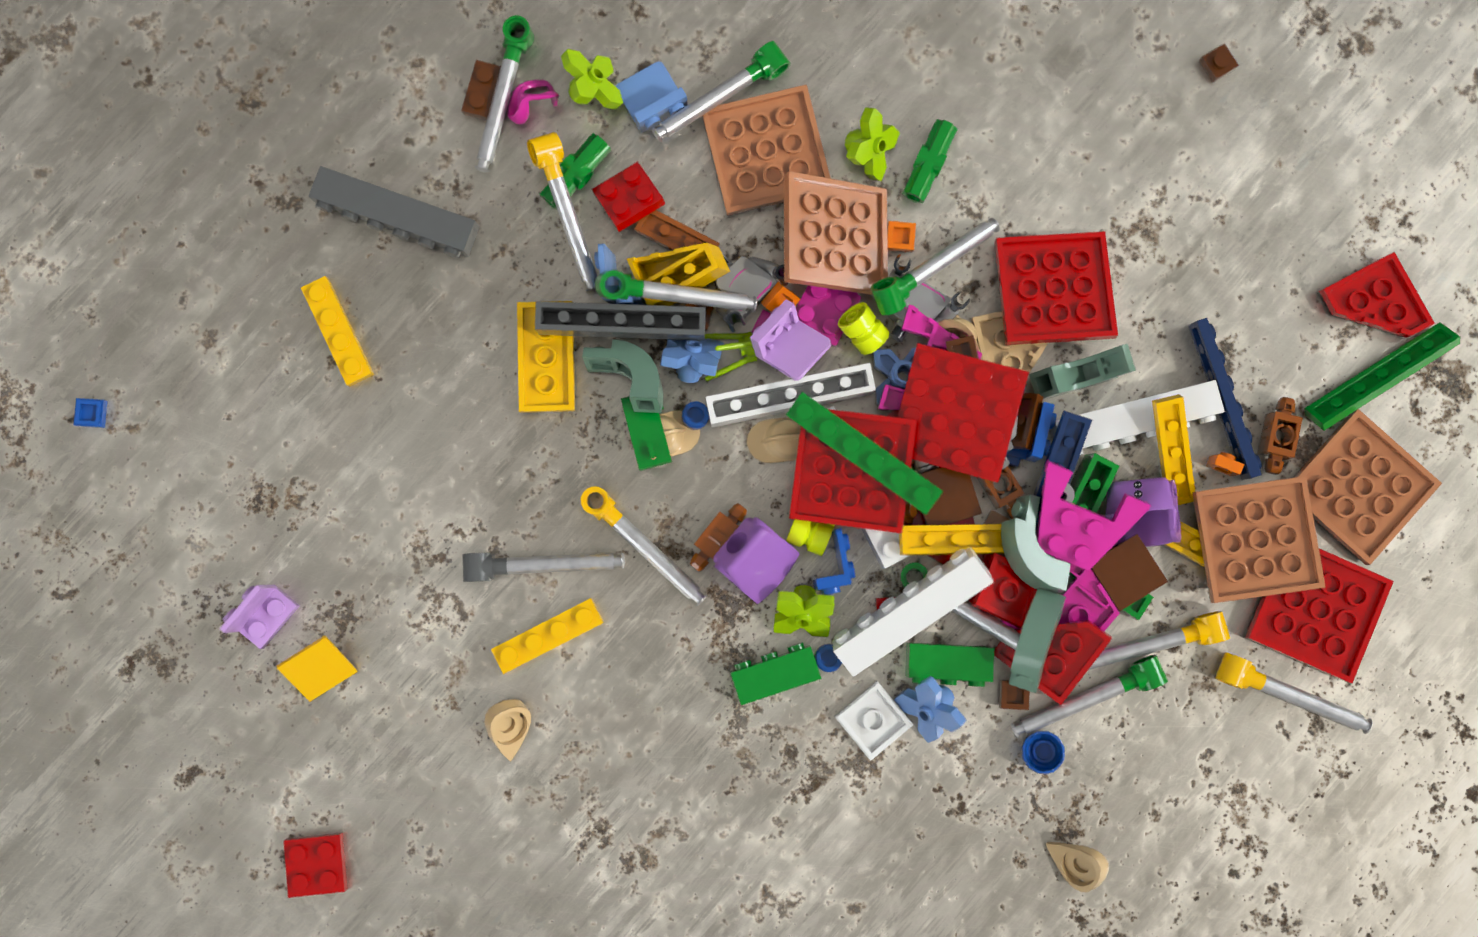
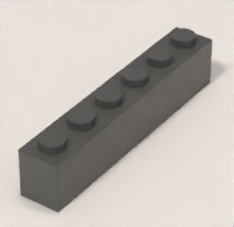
(393, 211)
(620, 320)

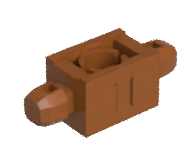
(1270, 445)
(993, 494)
(716, 535)

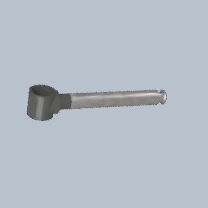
(485, 567)

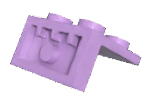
(260, 614)

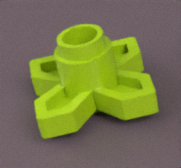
(591, 79)
(869, 143)
(803, 610)

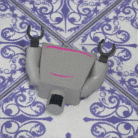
(749, 277)
(926, 299)

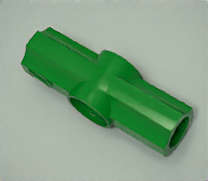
(929, 161)
(580, 167)

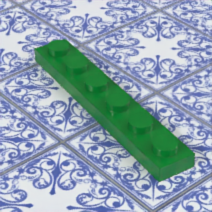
(1382, 376)
(864, 453)

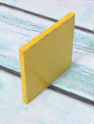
(317, 668)

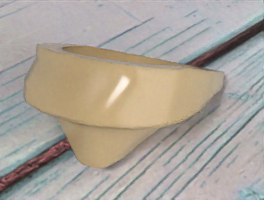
(507, 726)
(1079, 863)

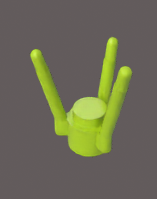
(745, 347)

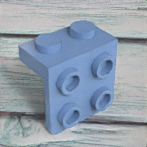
(651, 96)
(606, 261)

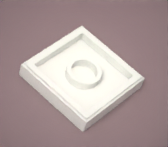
(873, 720)

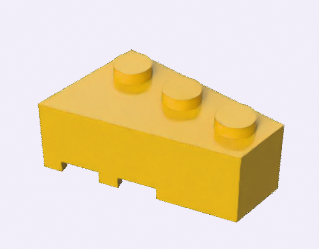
(683, 266)

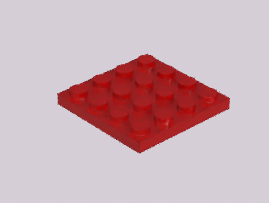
(1055, 288)
(962, 410)
(838, 491)
(1327, 624)

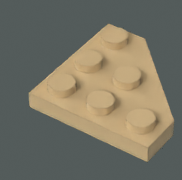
(993, 346)

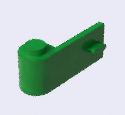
(646, 436)

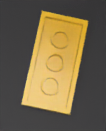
(544, 366)

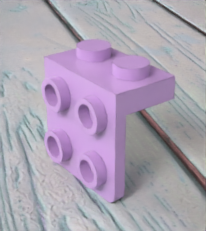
(788, 342)

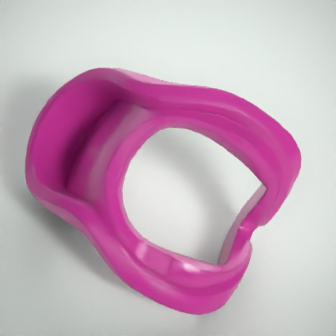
(519, 103)

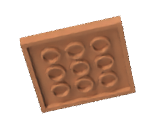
(759, 143)
(834, 233)
(1365, 486)
(1258, 539)

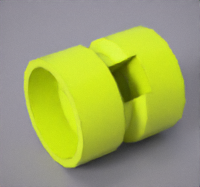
(863, 327)
(812, 534)

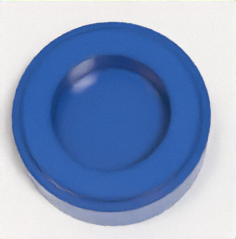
(695, 415)
(827, 659)

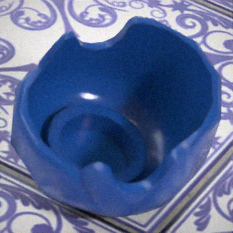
(1043, 752)

